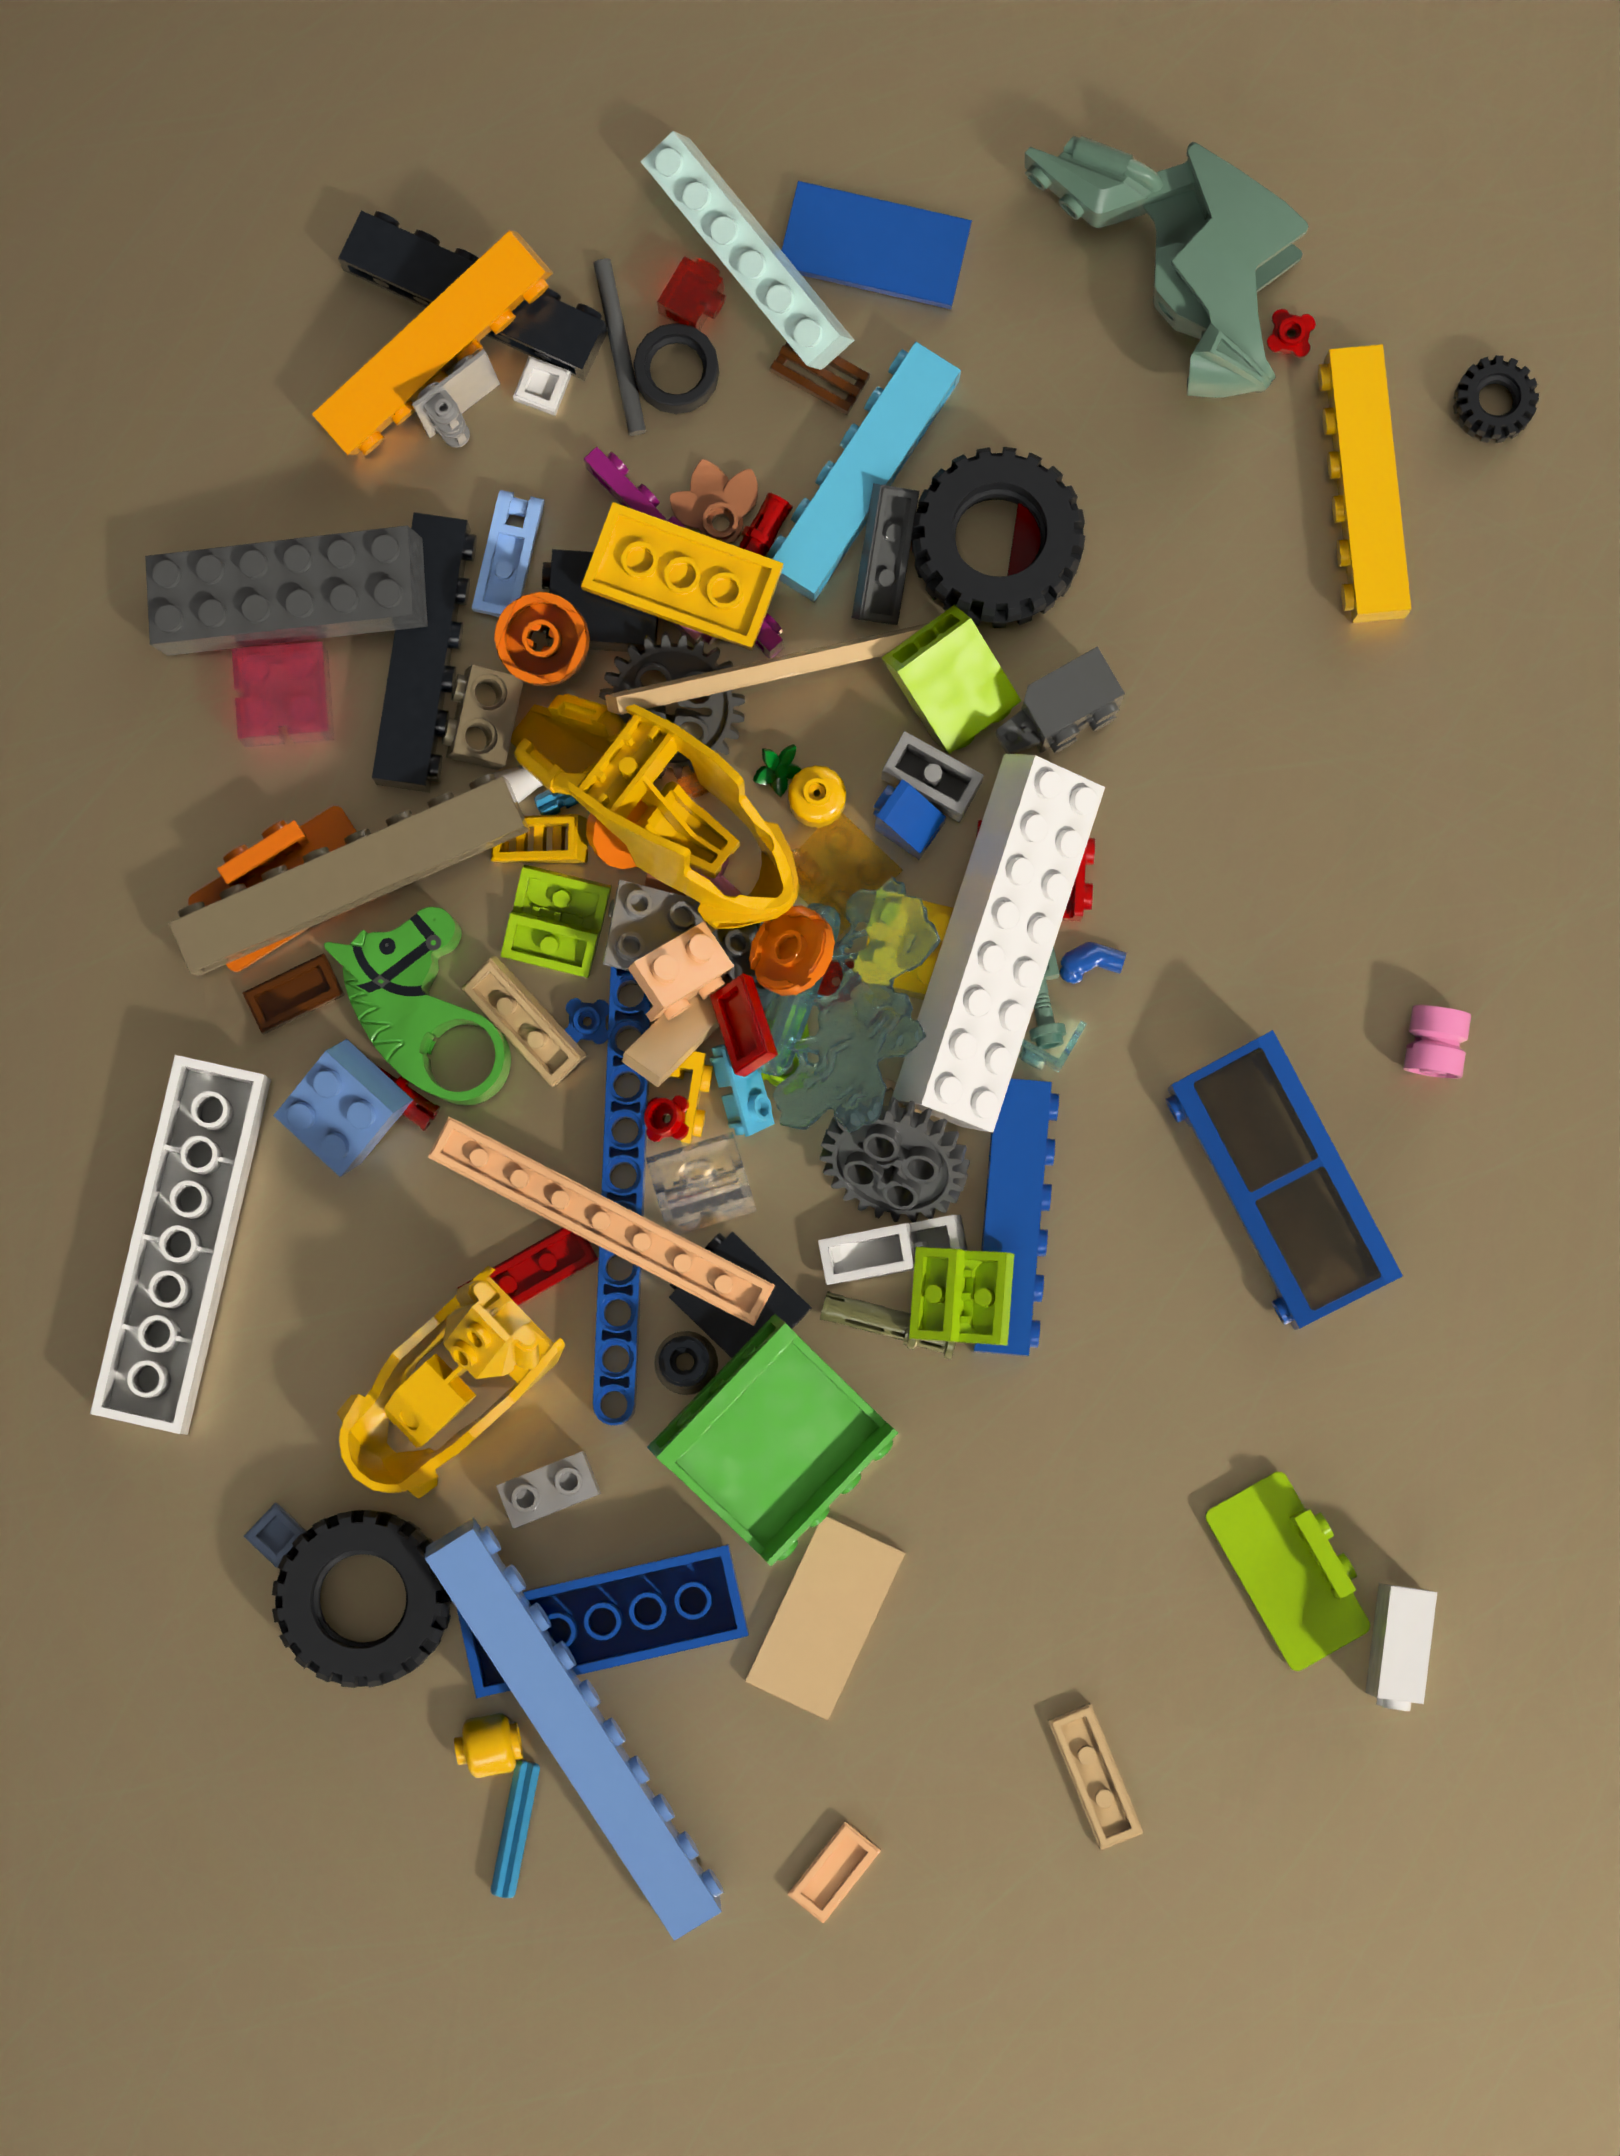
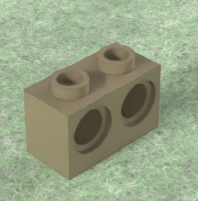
(494, 720)

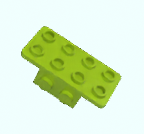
(1290, 1570)

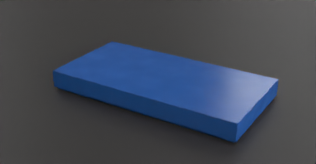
(876, 244)

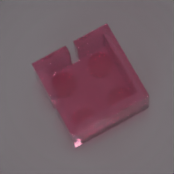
(283, 689)

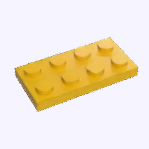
(682, 576)

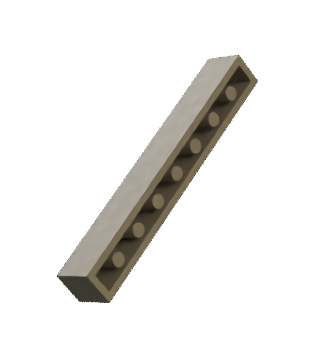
(348, 875)

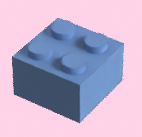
(343, 1107)

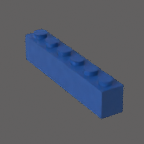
(1016, 1200)

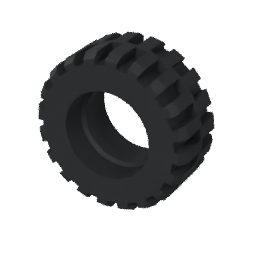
(1008, 479)
(300, 1611)

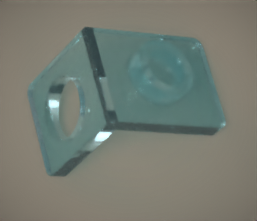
(1038, 1058)

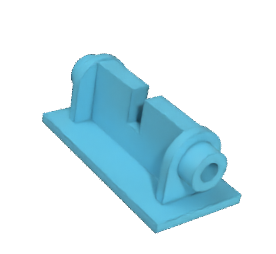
(748, 1106)

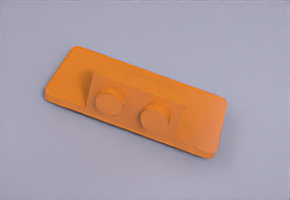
(281, 846)

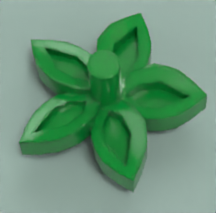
(777, 769)

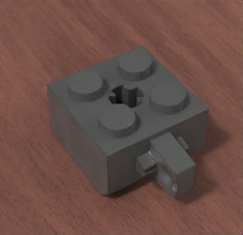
(1063, 705)

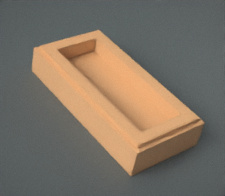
(834, 1871)

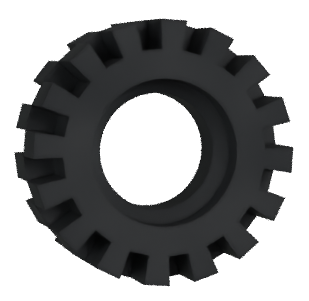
(1505, 374)

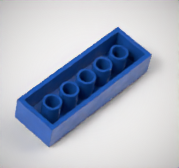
(631, 1614)

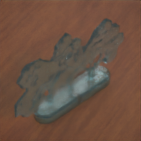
(859, 1020)

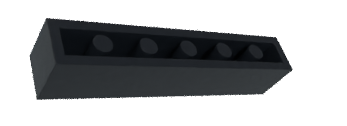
(422, 270)
(421, 661)

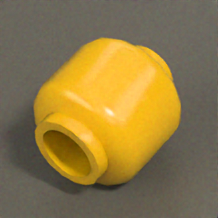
(812, 809)
(489, 1745)

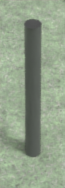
(619, 347)

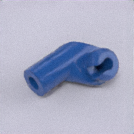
(1087, 957)

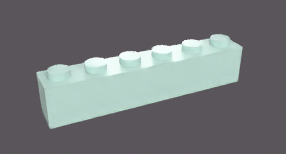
(747, 250)

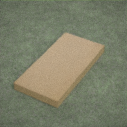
(825, 1617)

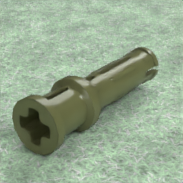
(877, 1320)

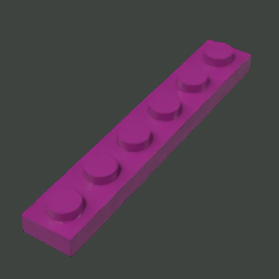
(611, 475)

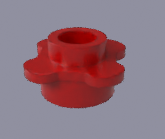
(1281, 342)
(655, 1116)

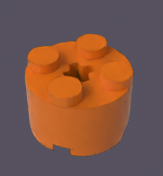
(530, 615)

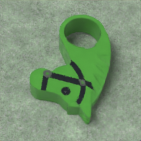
(389, 990)

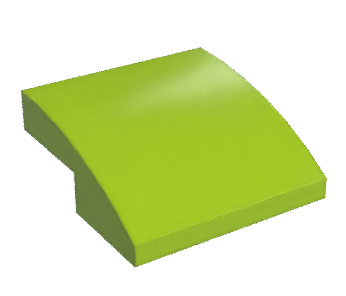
(556, 921)
(961, 1296)

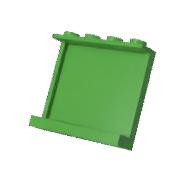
(773, 1441)

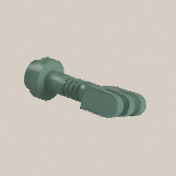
(1047, 1033)

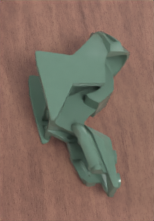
(1214, 246)

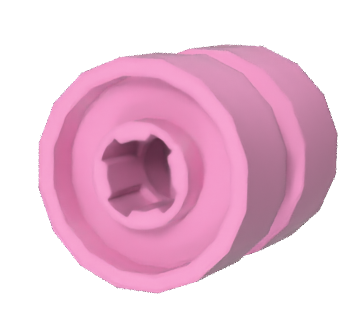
(1437, 1041)

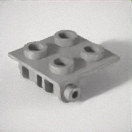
(442, 403)
(644, 921)

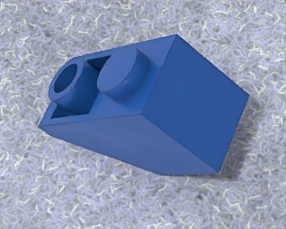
(907, 818)

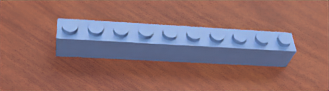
(574, 1728)

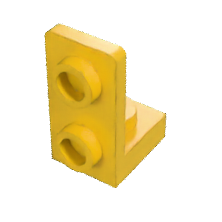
(700, 1083)

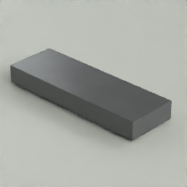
(885, 554)

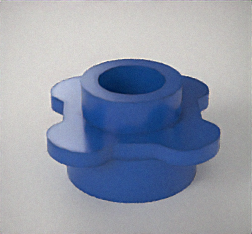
(596, 1011)

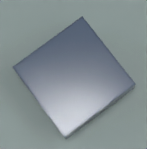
(274, 1534)

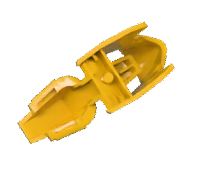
(612, 766)
(484, 1336)

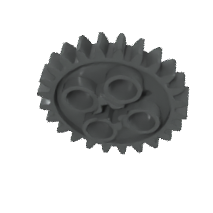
(677, 662)
(897, 1163)

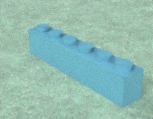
(870, 455)

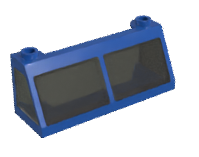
(1284, 1180)

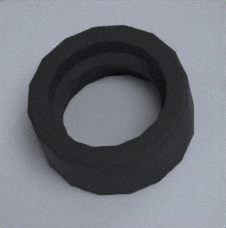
(684, 335)

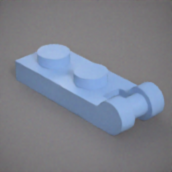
(507, 553)

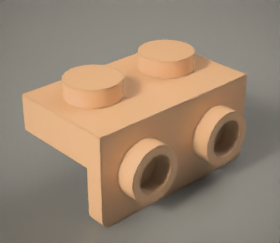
(680, 971)

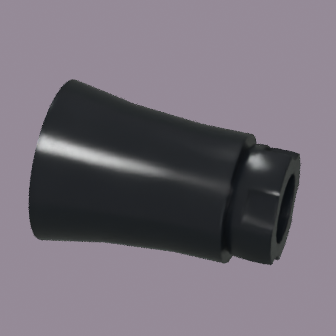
(686, 1381)

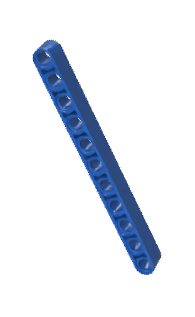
(632, 1198)

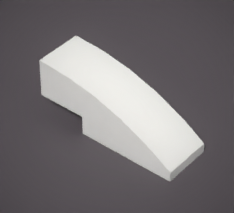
(887, 1248)

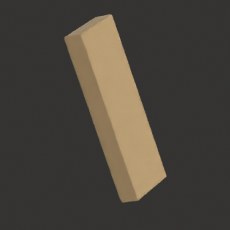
(524, 1021)
(671, 1041)
(1095, 1776)

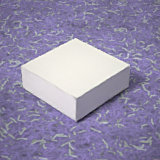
(542, 385)

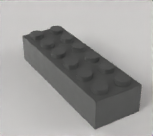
(286, 590)

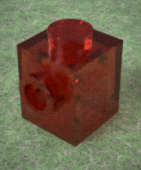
(693, 293)

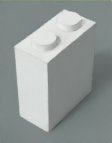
(1401, 1646)

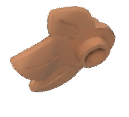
(713, 497)

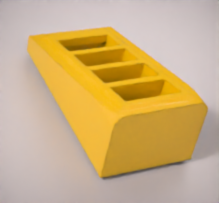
(577, 841)

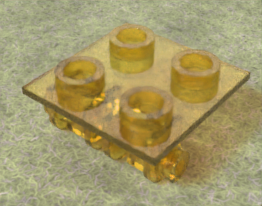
(839, 863)

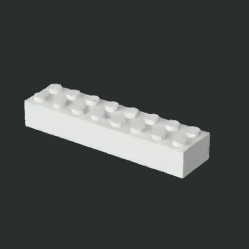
(999, 941)
(180, 1245)

